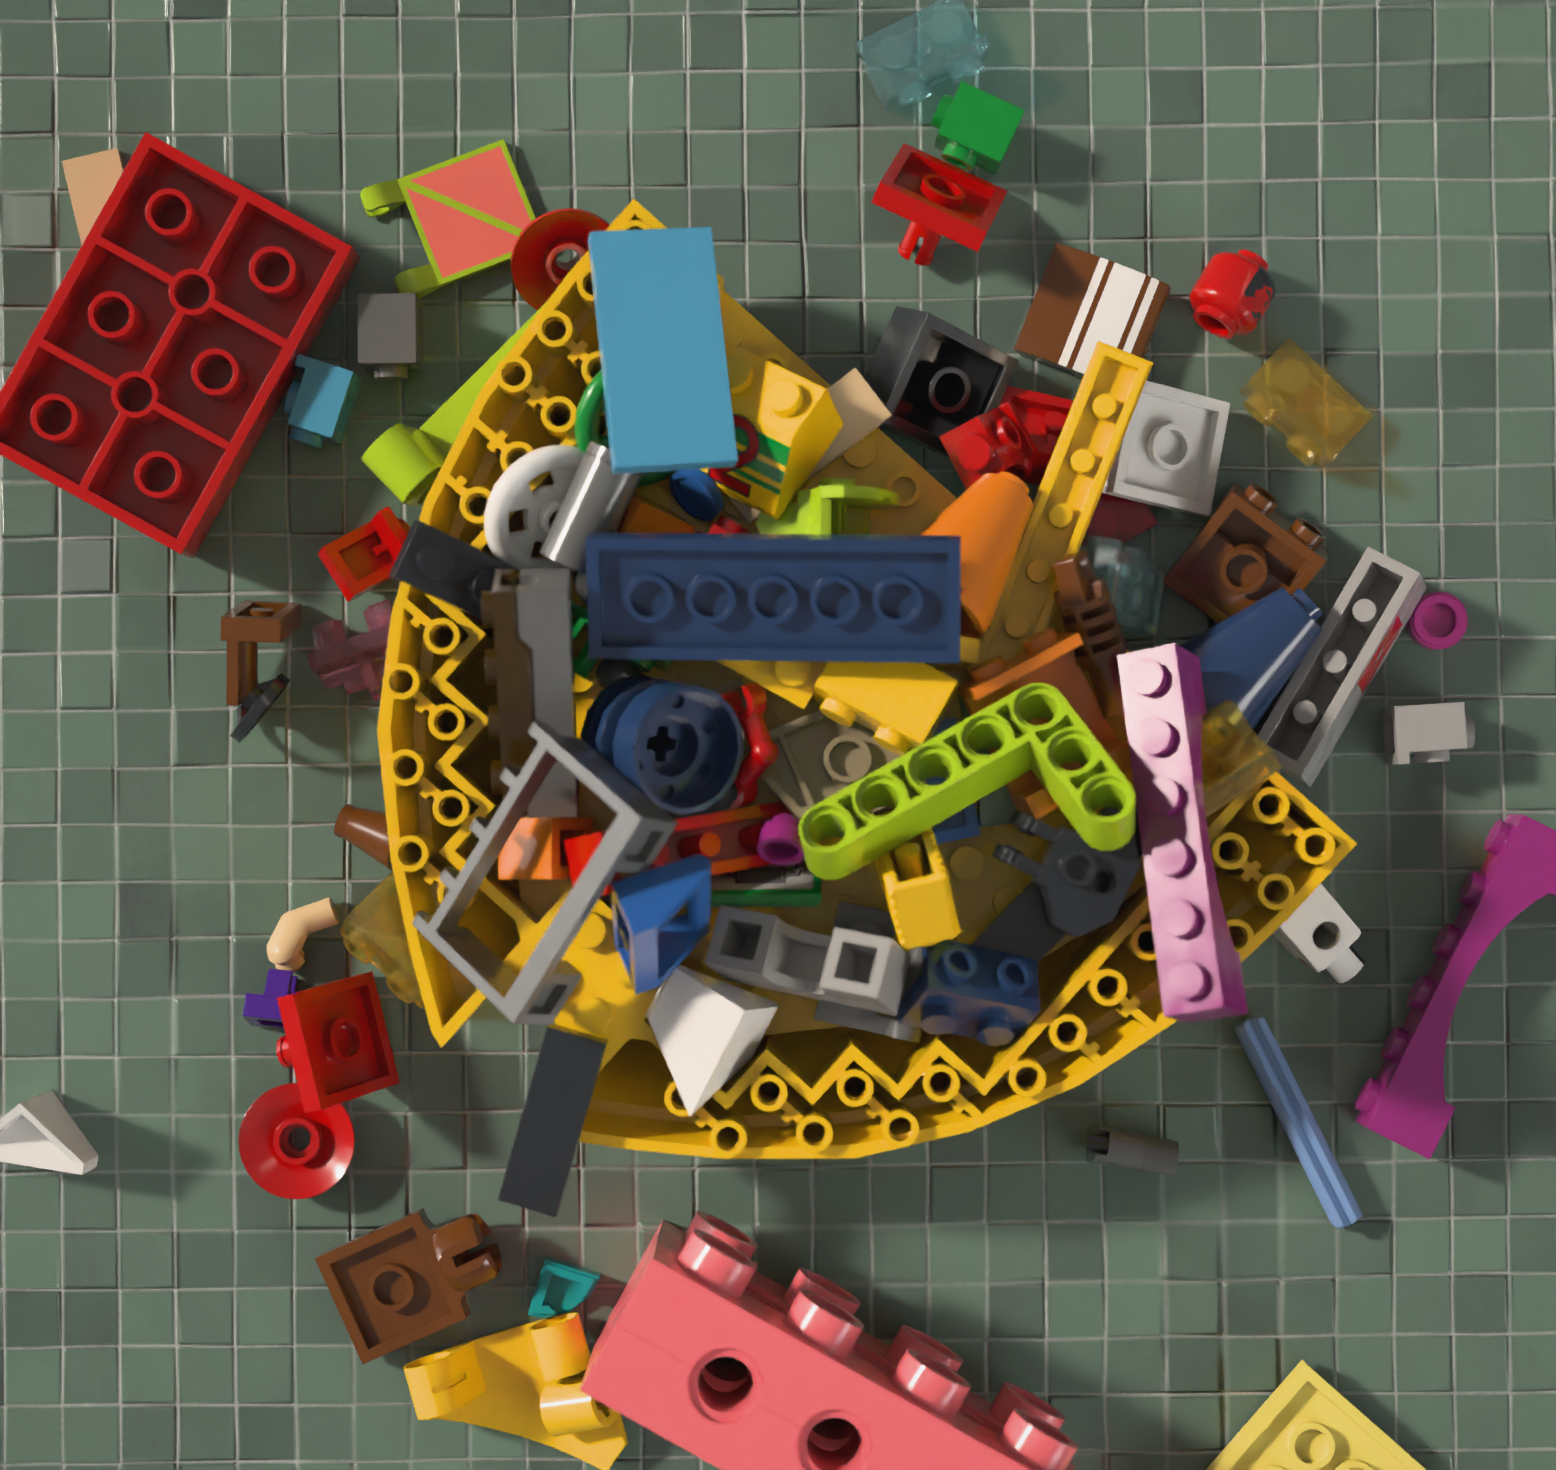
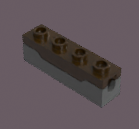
(532, 677)

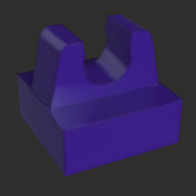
(264, 1009)

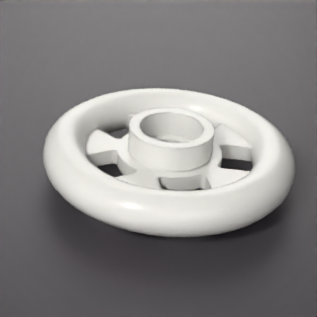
(514, 493)

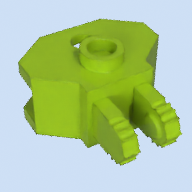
(831, 508)

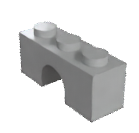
(836, 968)

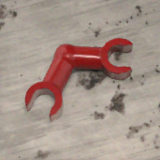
(762, 748)

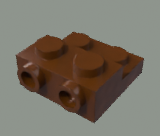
(1246, 554)

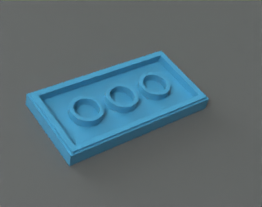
(662, 350)

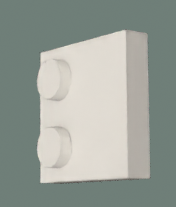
(1171, 451)

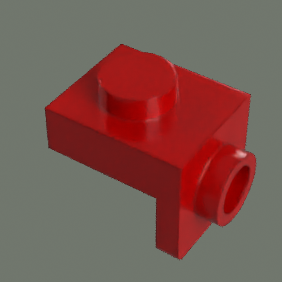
(365, 554)

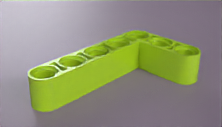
(412, 457)
(972, 777)

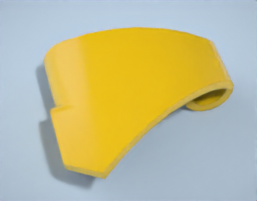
(522, 1385)

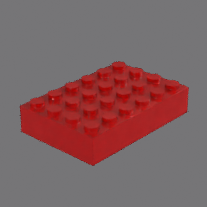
(170, 345)

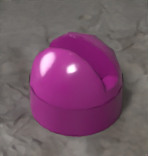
(780, 841)

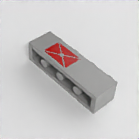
(1341, 664)

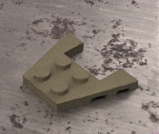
(816, 757)

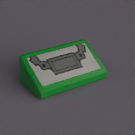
(767, 887)

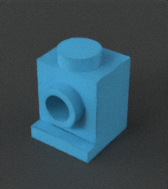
(320, 402)

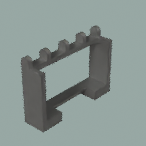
(628, 846)

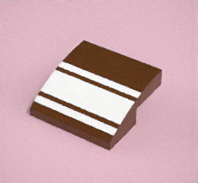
(1089, 302)

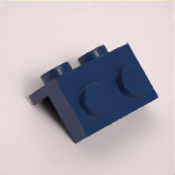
(973, 993)

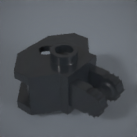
(1069, 872)

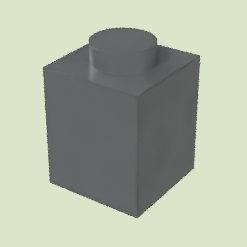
(390, 335)

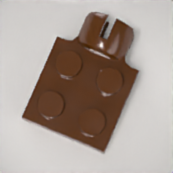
(407, 1279)

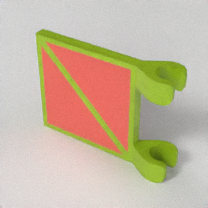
(463, 213)

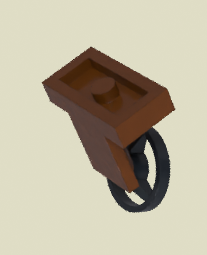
(243, 629)

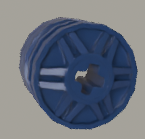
(667, 740)

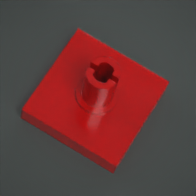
(937, 202)
(336, 1041)

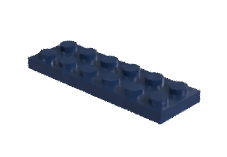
(774, 597)

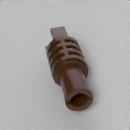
(1089, 612)

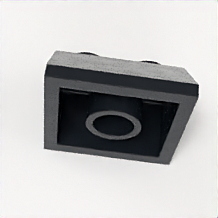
(935, 377)

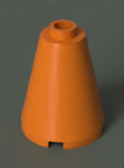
(991, 526)

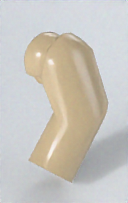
(292, 931)

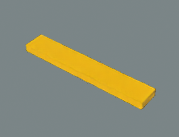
(1066, 496)

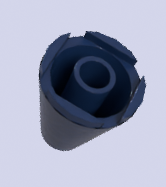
(1255, 651)

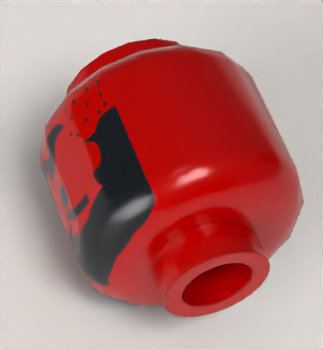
(1232, 293)

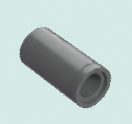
(591, 505)

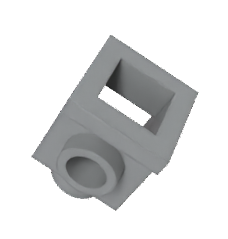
(1426, 731)

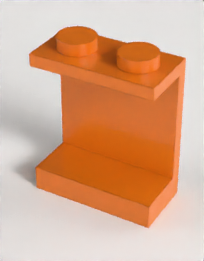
(1051, 661)

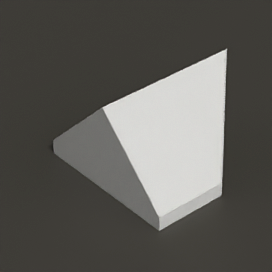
(706, 1031)
(45, 1137)

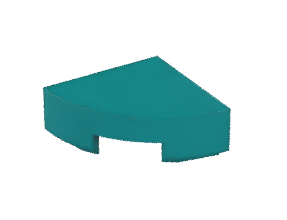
(561, 1288)

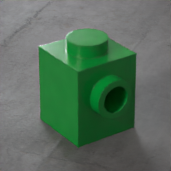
(975, 128)

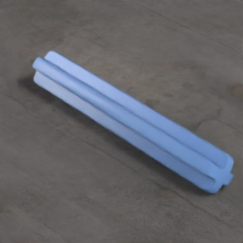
(1297, 1121)

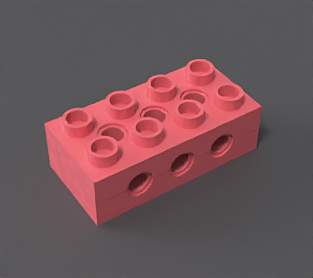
(797, 1367)

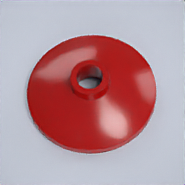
(535, 251)
(277, 1162)

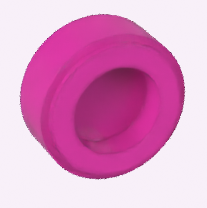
(1437, 621)

